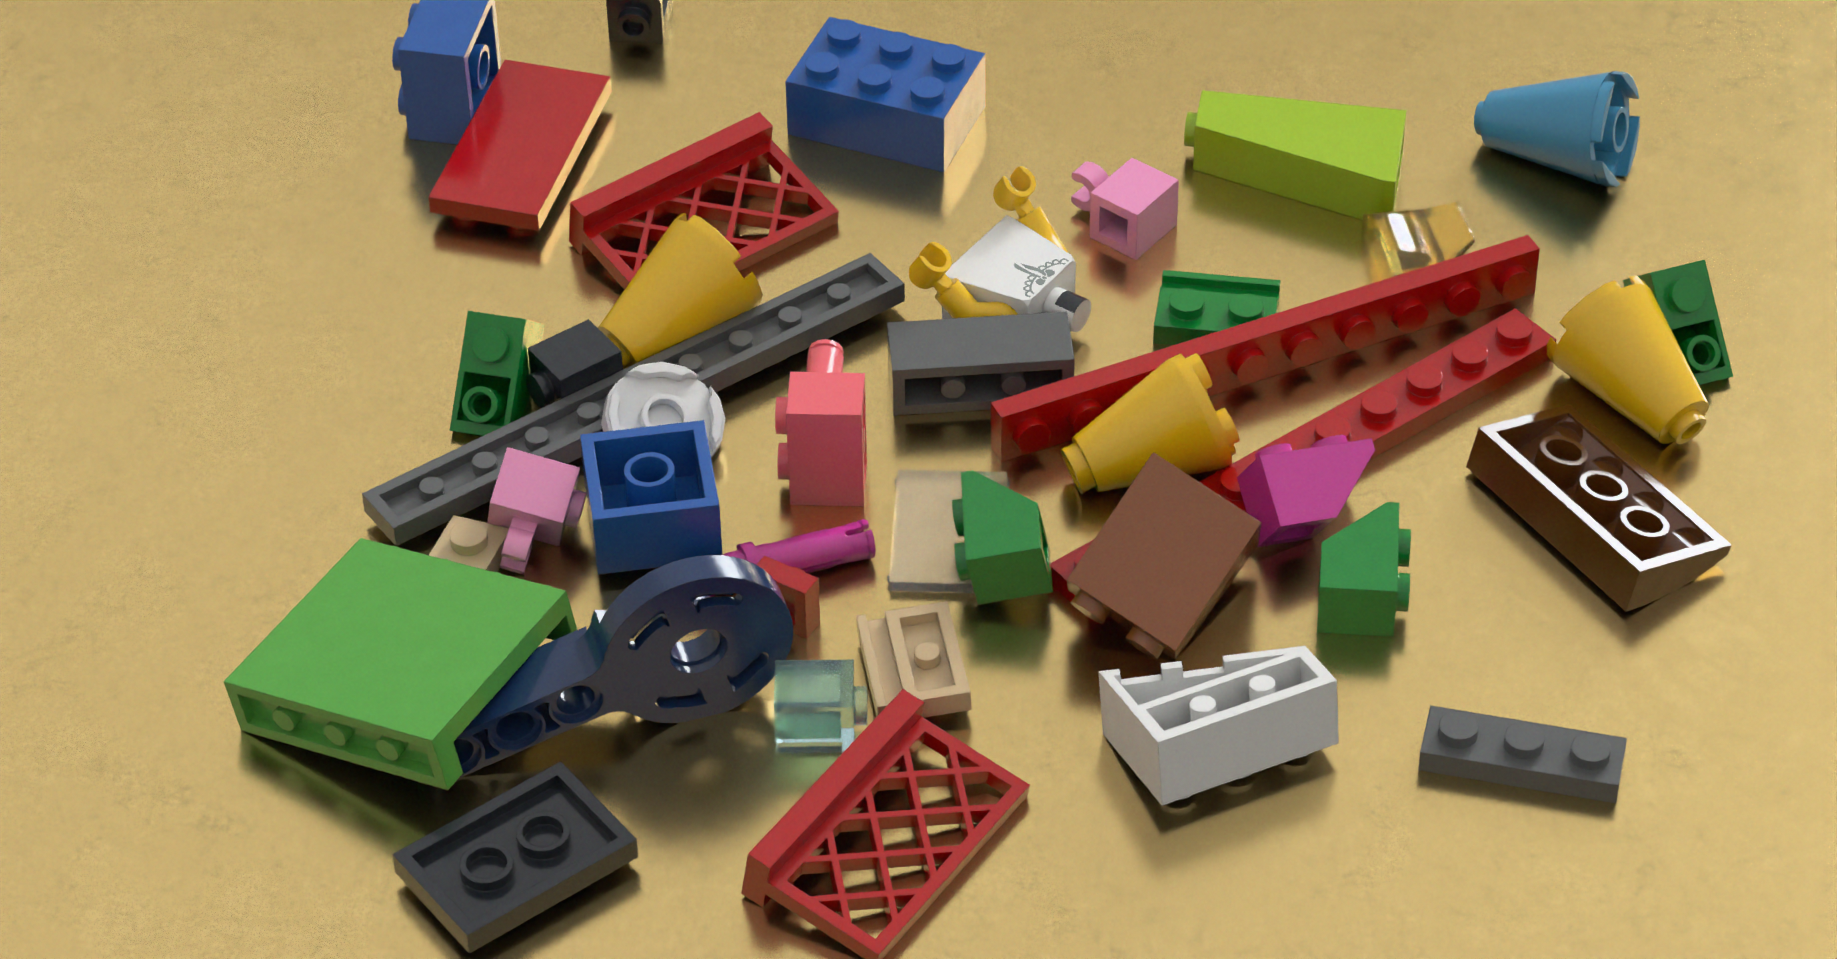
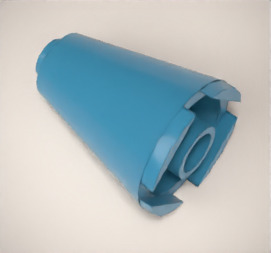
(1566, 125)

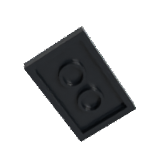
(515, 856)

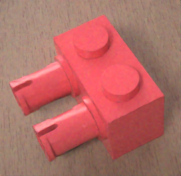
(824, 431)

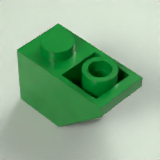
(1692, 314)
(493, 372)
(1003, 541)
(1361, 576)

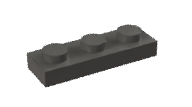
(1522, 754)

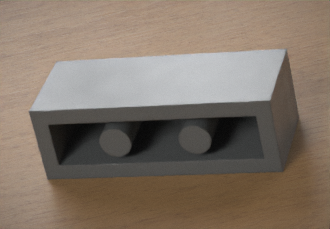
(975, 360)

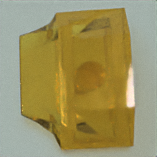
(1416, 237)

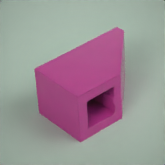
(1302, 488)

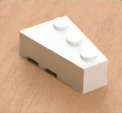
(1219, 722)

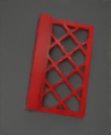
(680, 182)
(833, 808)

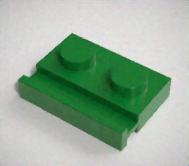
(1207, 303)

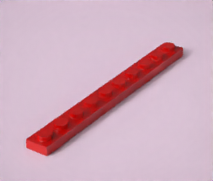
(1278, 341)
(1397, 405)

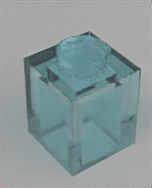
(817, 705)

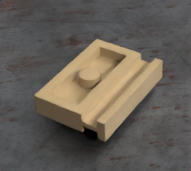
(915, 653)

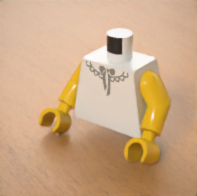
(1010, 269)

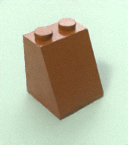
(1163, 559)

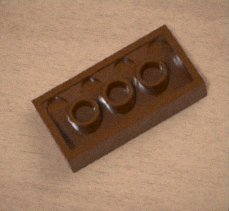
(1595, 504)

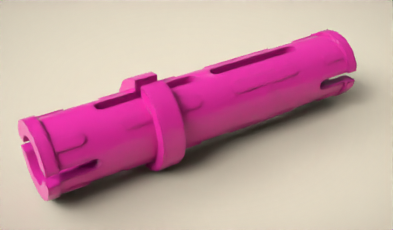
(815, 549)

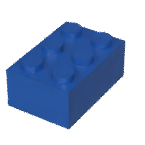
(886, 94)

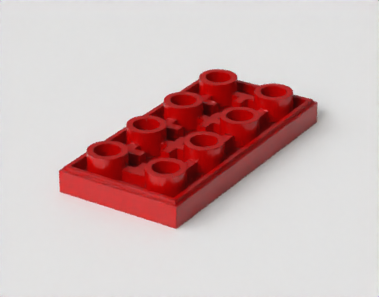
(520, 145)

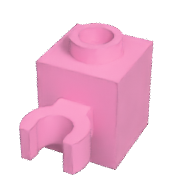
(1129, 207)
(535, 502)

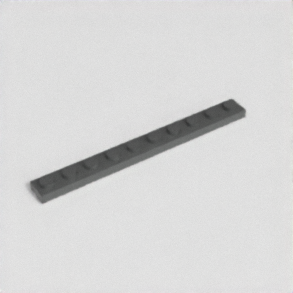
(718, 355)

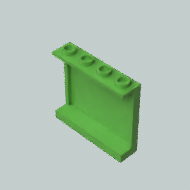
(394, 659)

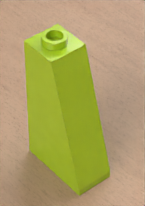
(1301, 149)

